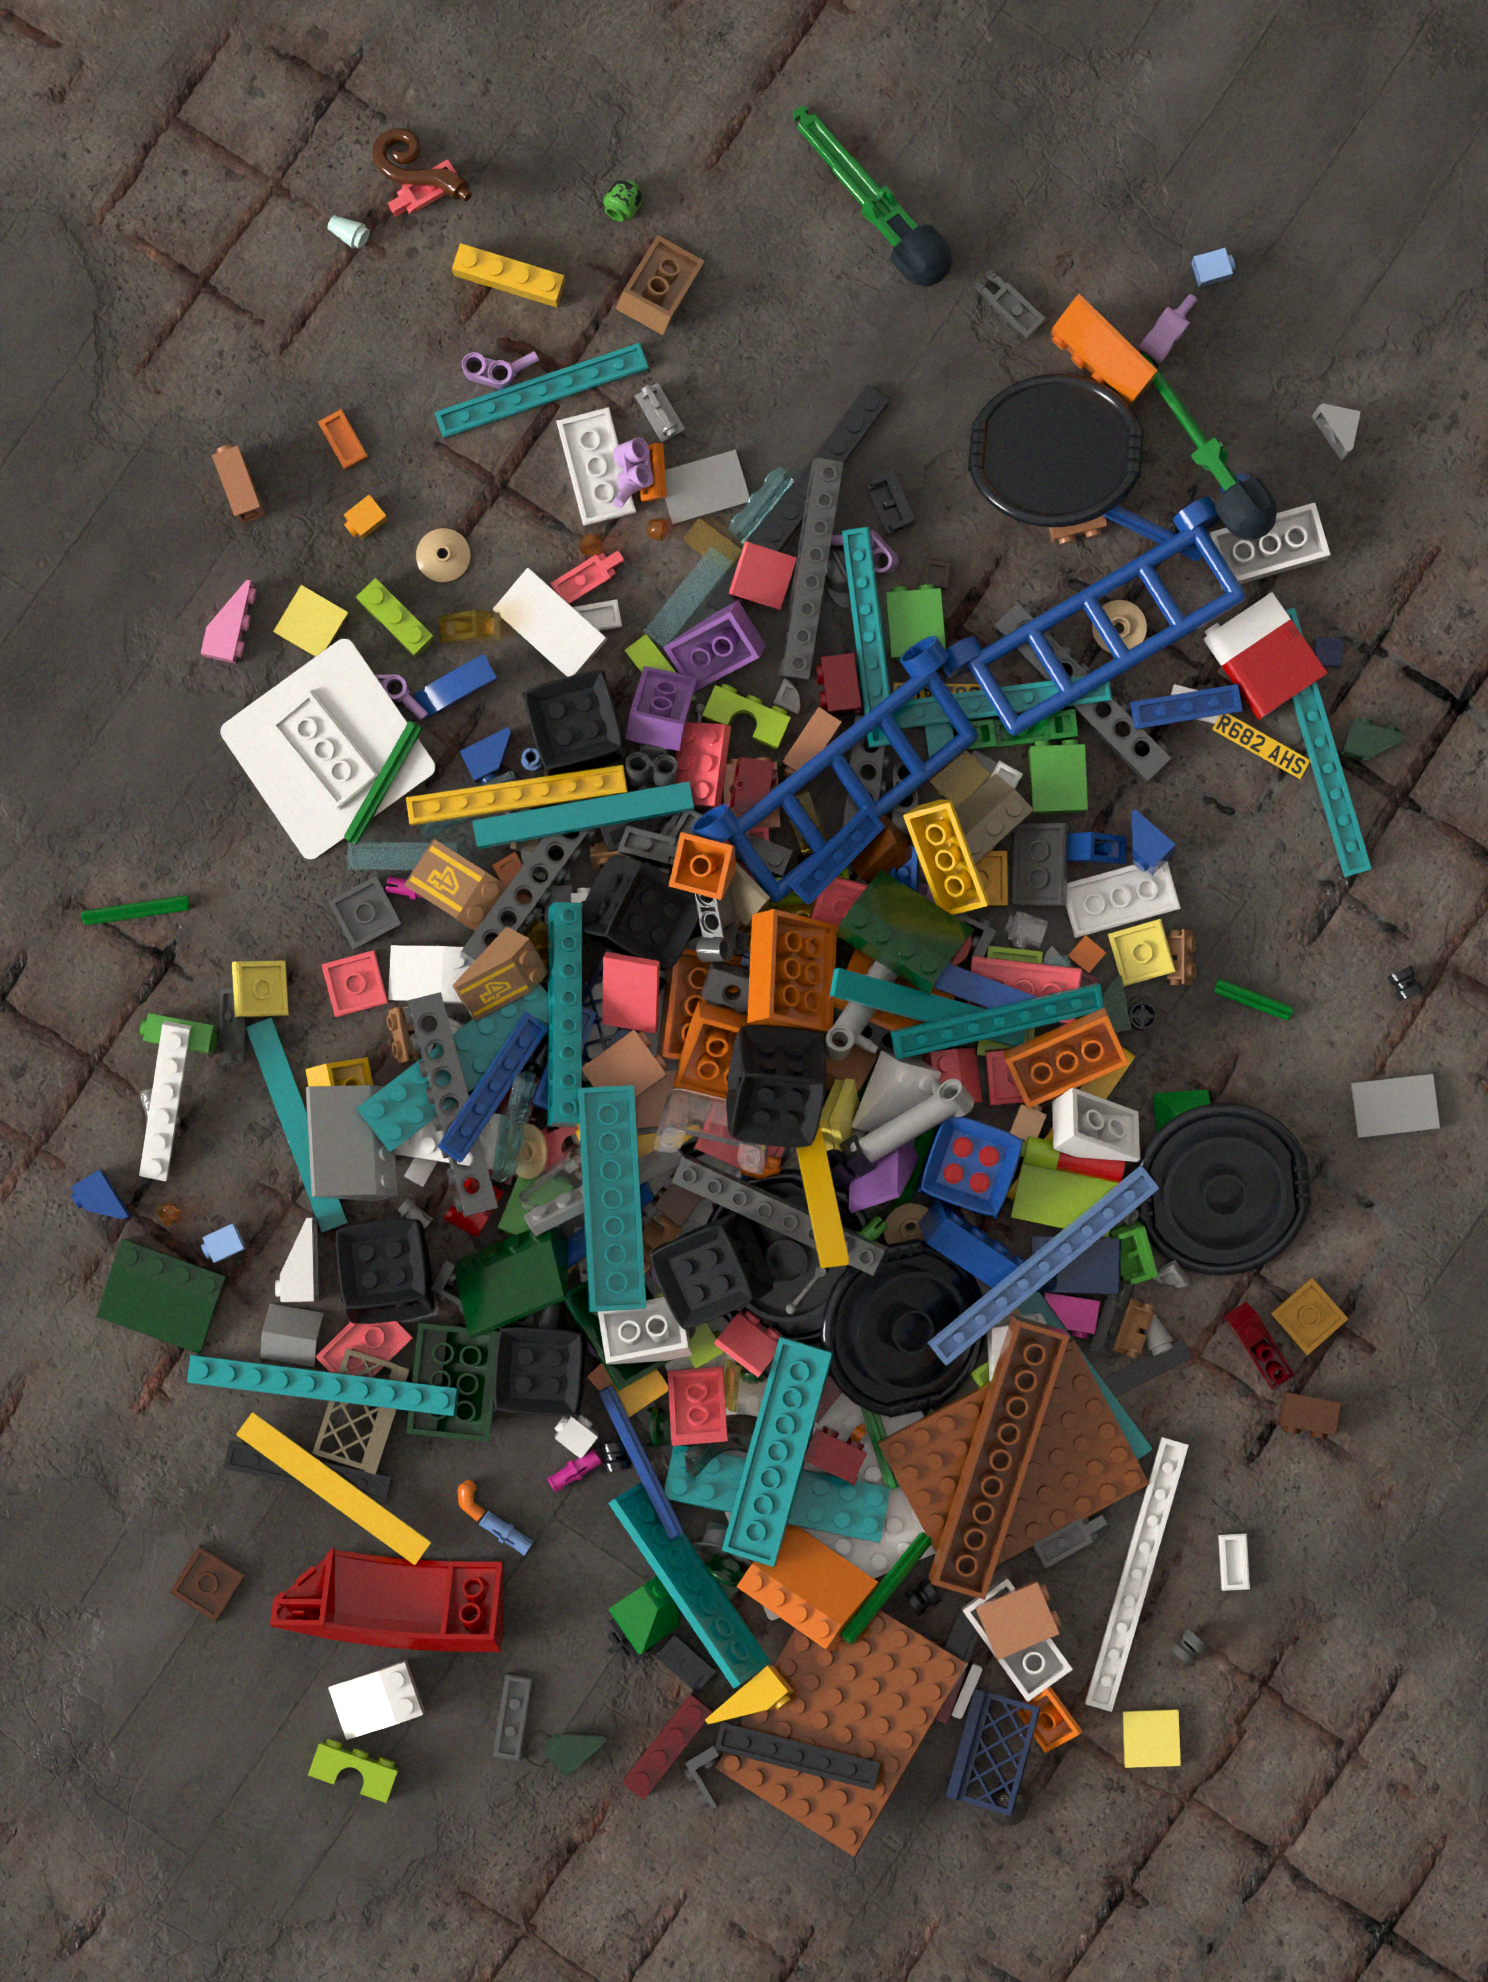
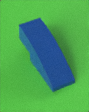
(456, 686)

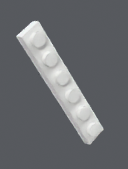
(165, 1100)

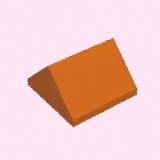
(703, 866)
(1054, 1722)

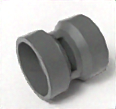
(1185, 1652)

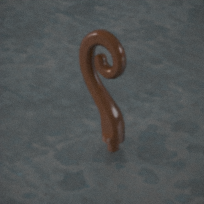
(441, 178)

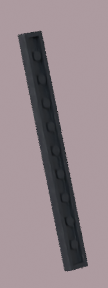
(791, 509)

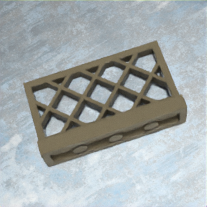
(381, 1425)

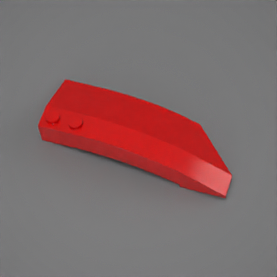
(397, 1603)

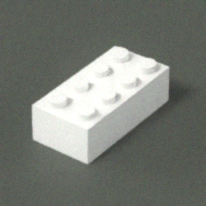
(1290, 544)
(425, 1142)
(1030, 1668)

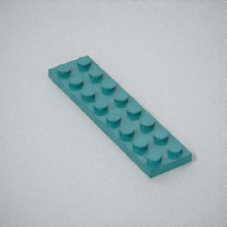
(402, 1105)
(611, 1198)
(777, 1451)
(819, 1504)
(691, 1588)

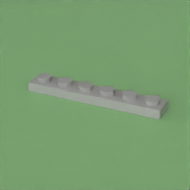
(571, 1204)

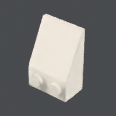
(425, 971)
(893, 1089)
(1094, 1127)
(300, 1273)
(643, 1334)
(377, 1700)

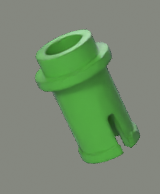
(869, 1230)

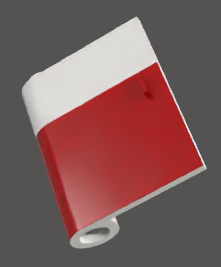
(1264, 655)

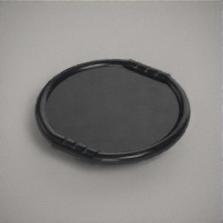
(1056, 450)
(1227, 1189)
(793, 1263)
(883, 1329)

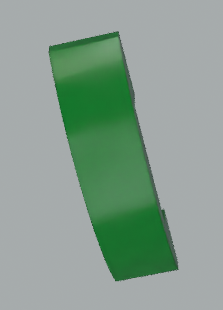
(1055, 727)

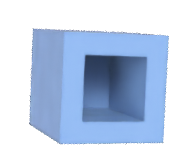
(1213, 267)
(223, 1243)

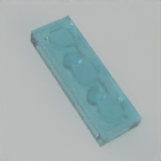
(760, 504)

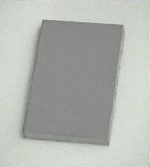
(705, 487)
(1395, 1105)

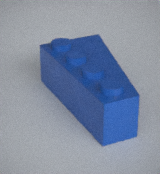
(967, 1244)

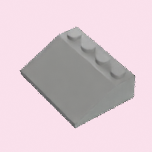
(343, 1148)

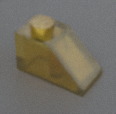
(469, 627)

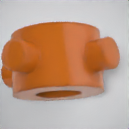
(858, 1432)

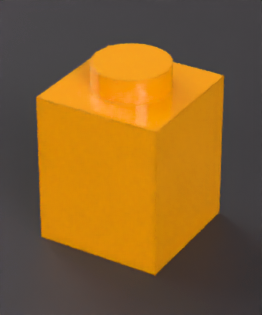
(364, 518)

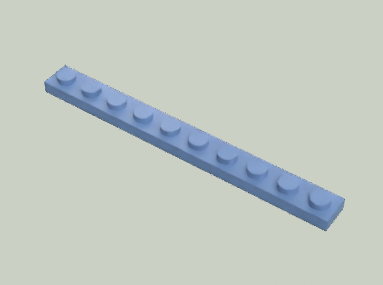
(1043, 1265)

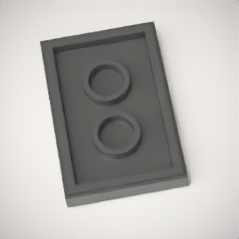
(1040, 864)

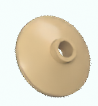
(444, 569)
(1129, 617)
(532, 1154)
(899, 1218)

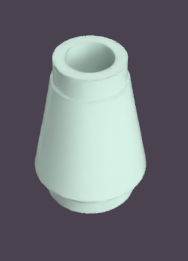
(351, 232)

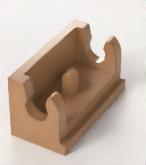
(655, 1235)

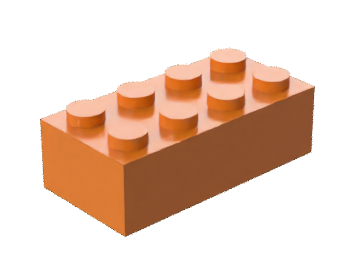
(1065, 1058)

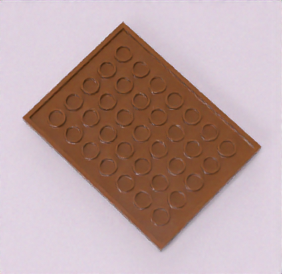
(1073, 1471)
(859, 1701)

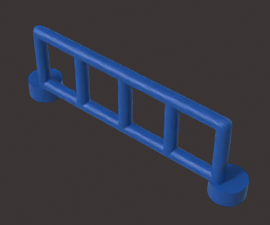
(1193, 527)
(921, 665)

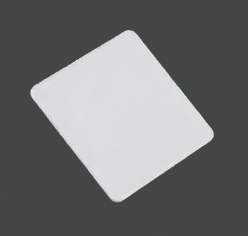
(365, 713)

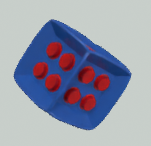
(970, 1165)

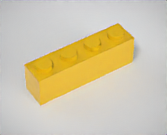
(508, 275)

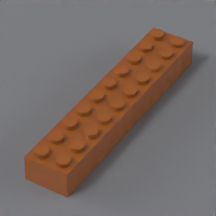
(998, 1457)

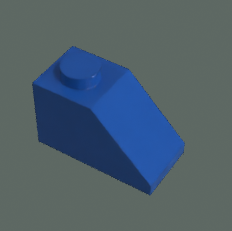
(487, 756)
(1149, 845)
(1096, 848)
(99, 1196)

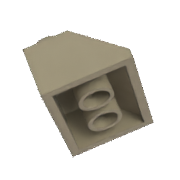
(991, 816)
(747, 898)

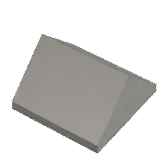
(1338, 427)
(291, 1335)

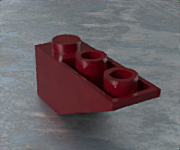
(1259, 1345)

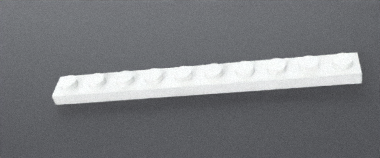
(1136, 1574)

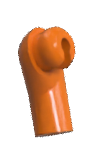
(772, 1168)
(466, 1500)

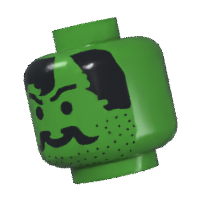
(623, 200)

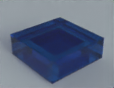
(1329, 651)

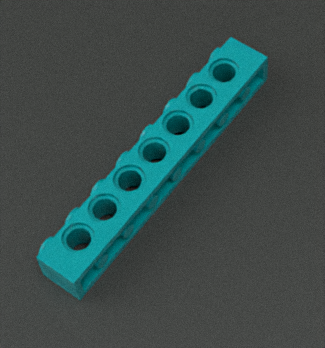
(564, 1013)

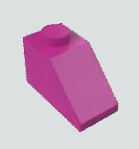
(1074, 1313)

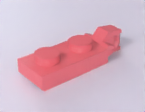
(417, 196)
(587, 576)

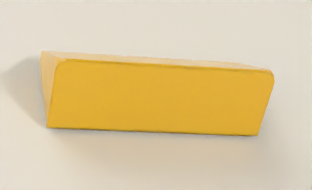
(642, 1392)

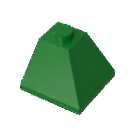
(1171, 1104)
(646, 1614)

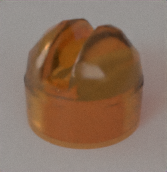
(656, 528)
(591, 544)
(168, 1213)

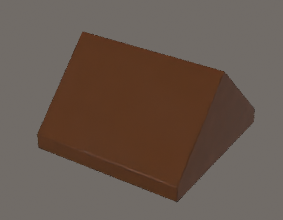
(883, 853)

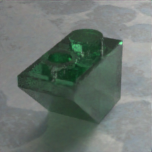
(1367, 741)

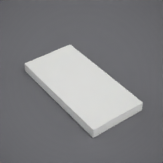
(589, 450)
(550, 623)
(324, 749)
(1119, 898)

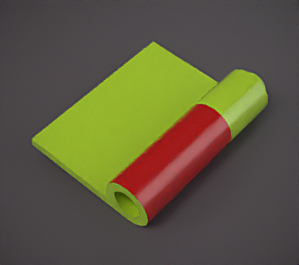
(1058, 1186)

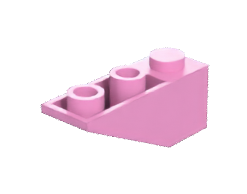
(225, 631)

